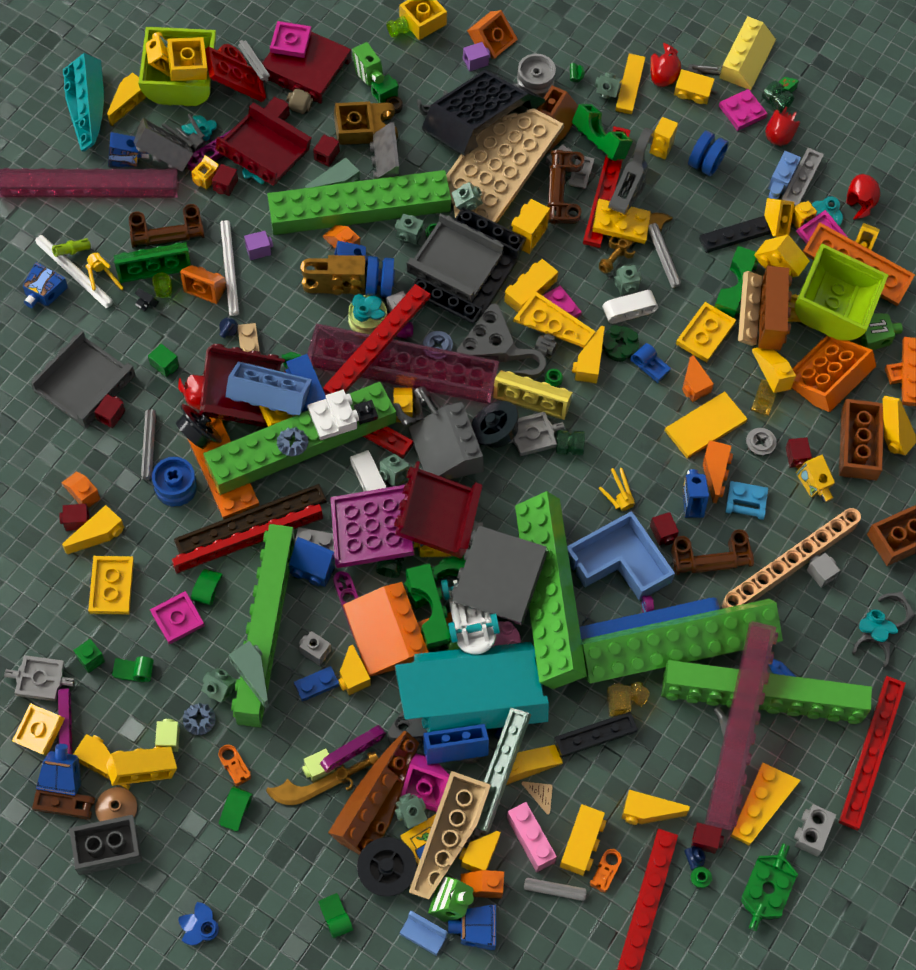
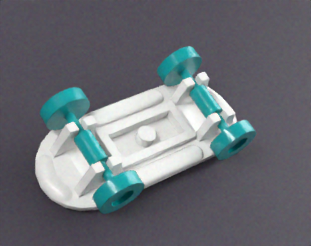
(471, 628)

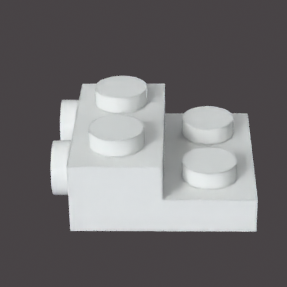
(333, 415)

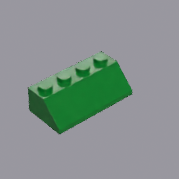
(149, 262)

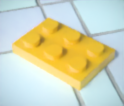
(631, 226)
(705, 332)
(111, 585)

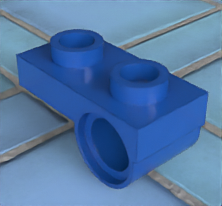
(647, 360)

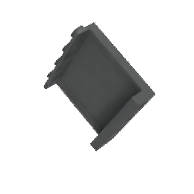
(456, 258)
(81, 379)
(499, 574)

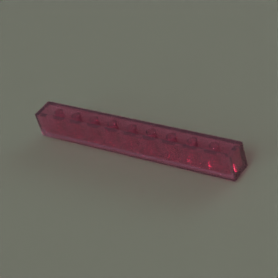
(89, 183)
(740, 726)

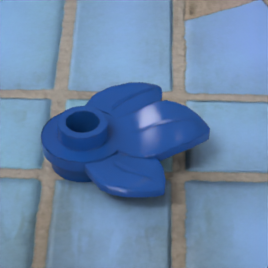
(196, 923)

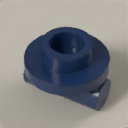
(228, 327)
(695, 857)

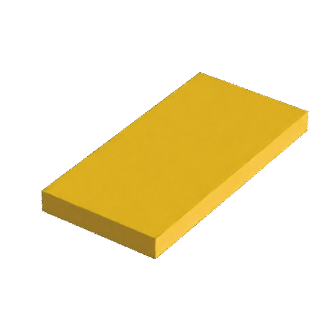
(705, 423)

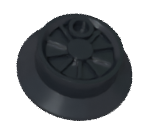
(496, 424)
(197, 427)
(386, 867)

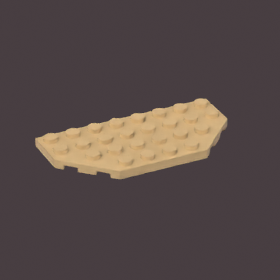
(504, 159)

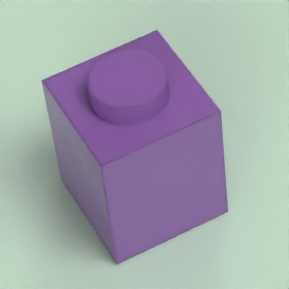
(476, 56)
(258, 245)

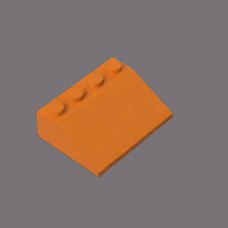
(832, 371)
(385, 628)

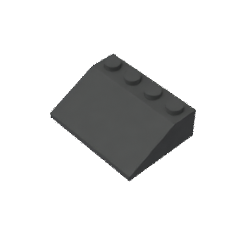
(447, 443)

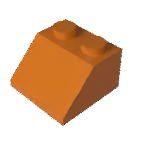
(493, 32)
(203, 283)

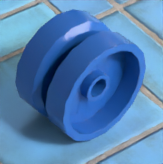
(708, 153)
(380, 277)
(174, 481)

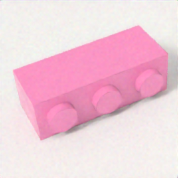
(531, 837)

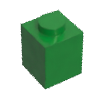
(384, 90)
(163, 360)
(89, 655)

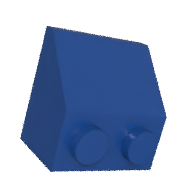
(312, 562)

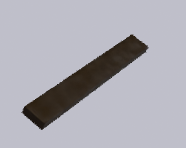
(244, 521)

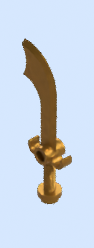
(622, 246)
(292, 795)

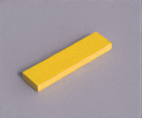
(630, 84)

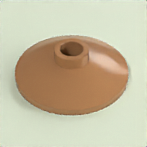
(124, 797)

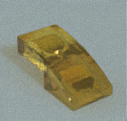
(764, 399)

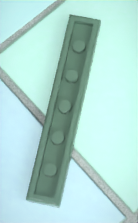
(502, 764)

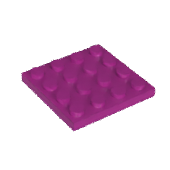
(366, 527)

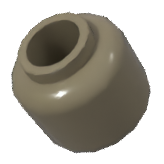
(299, 101)

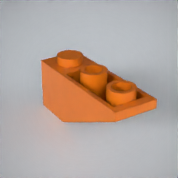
(714, 466)

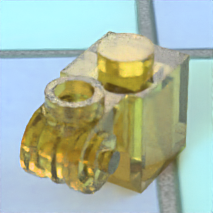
(620, 697)

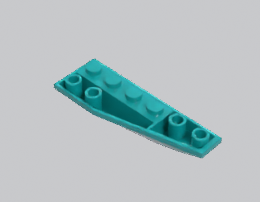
(85, 97)

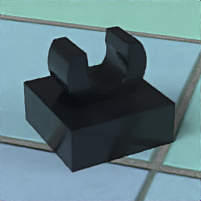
(145, 300)
(366, 412)

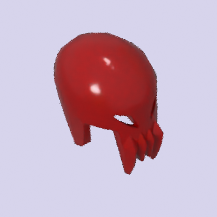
(666, 68)
(781, 128)
(866, 192)
(192, 390)

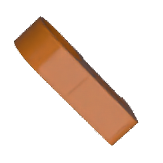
(235, 766)
(605, 872)

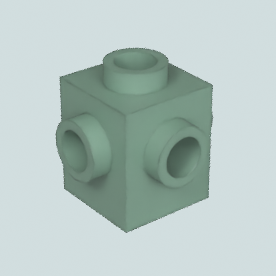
(614, 83)
(467, 197)
(409, 228)
(627, 279)
(394, 470)
(218, 685)
(415, 815)

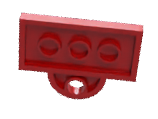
(231, 69)

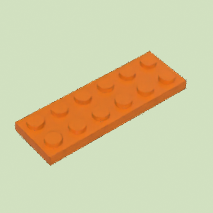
(898, 277)
(234, 501)

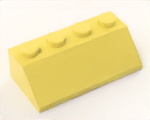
(748, 54)
(532, 394)

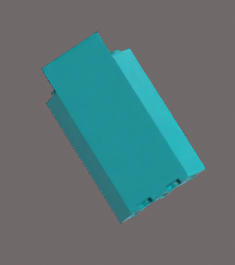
(469, 689)

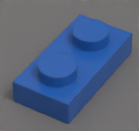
(316, 683)

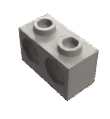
(817, 831)

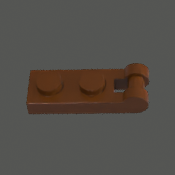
(63, 804)

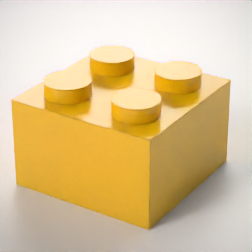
(423, 16)
(187, 59)
(531, 223)
(782, 253)

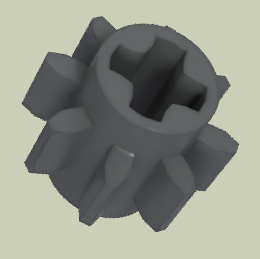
(546, 345)

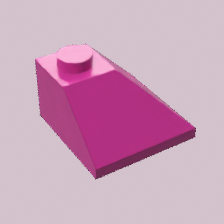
(425, 781)

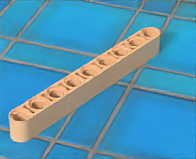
(798, 555)

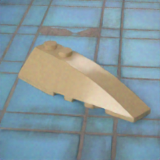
(452, 827)

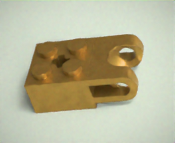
(360, 120)
(335, 275)

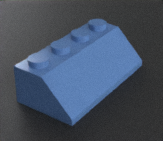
(268, 388)

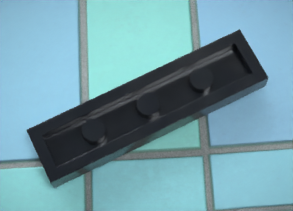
(734, 234)
(595, 734)

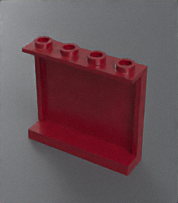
(311, 73)
(264, 144)
(218, 366)
(437, 512)

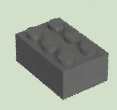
(105, 845)

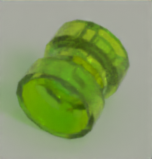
(397, 26)
(162, 285)

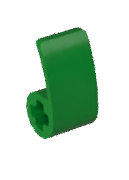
(205, 587)
(133, 670)
(234, 808)
(335, 915)

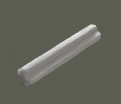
(555, 889)

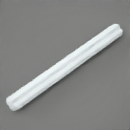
(229, 268)
(75, 272)

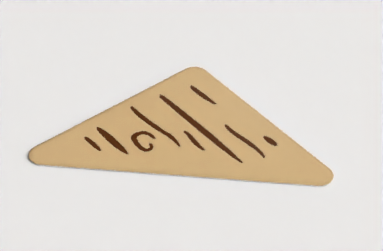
(541, 793)

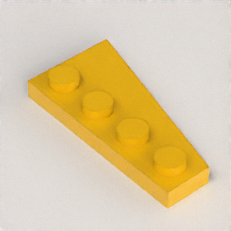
(549, 318)
(764, 799)

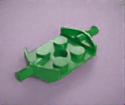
(773, 871)

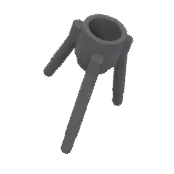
(704, 69)
(193, 140)
(426, 399)

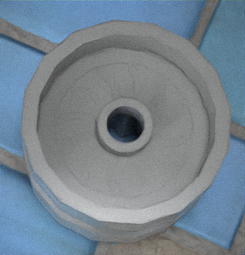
(536, 73)

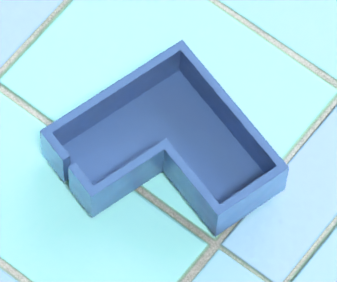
(621, 547)

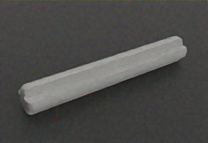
(253, 60)
(664, 255)
(148, 444)

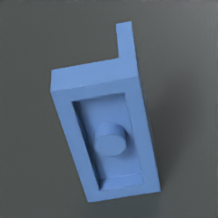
(424, 933)

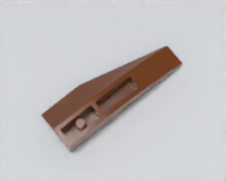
(561, 108)
(374, 799)

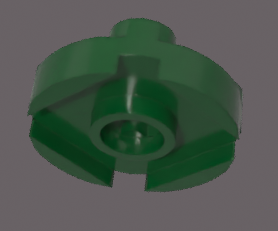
(623, 334)

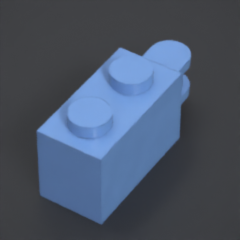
(783, 174)

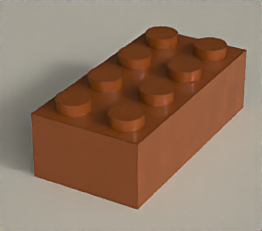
(774, 308)
(861, 439)
(895, 536)

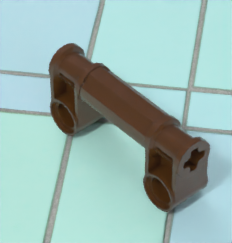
(557, 185)
(141, 235)
(738, 555)

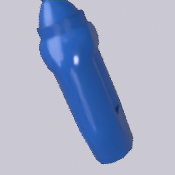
(778, 667)

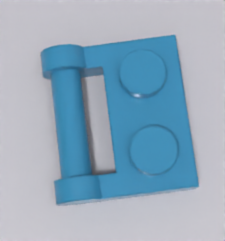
(748, 495)

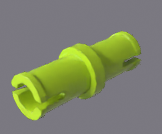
(71, 247)

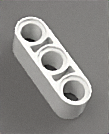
(630, 306)
(367, 471)

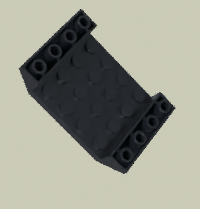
(474, 107)
(460, 307)

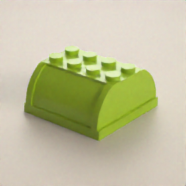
(159, 86)
(839, 294)

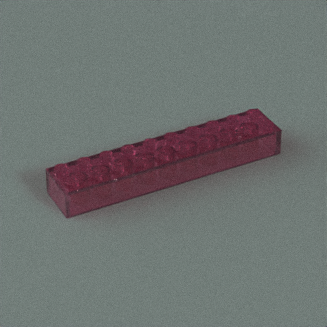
(408, 364)

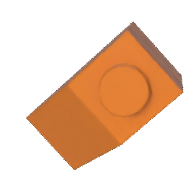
(341, 233)
(696, 381)
(81, 489)
(485, 883)

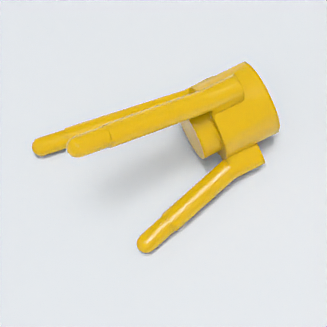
(97, 263)
(624, 499)

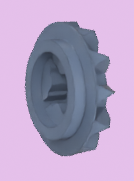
(438, 337)
(297, 447)
(206, 724)

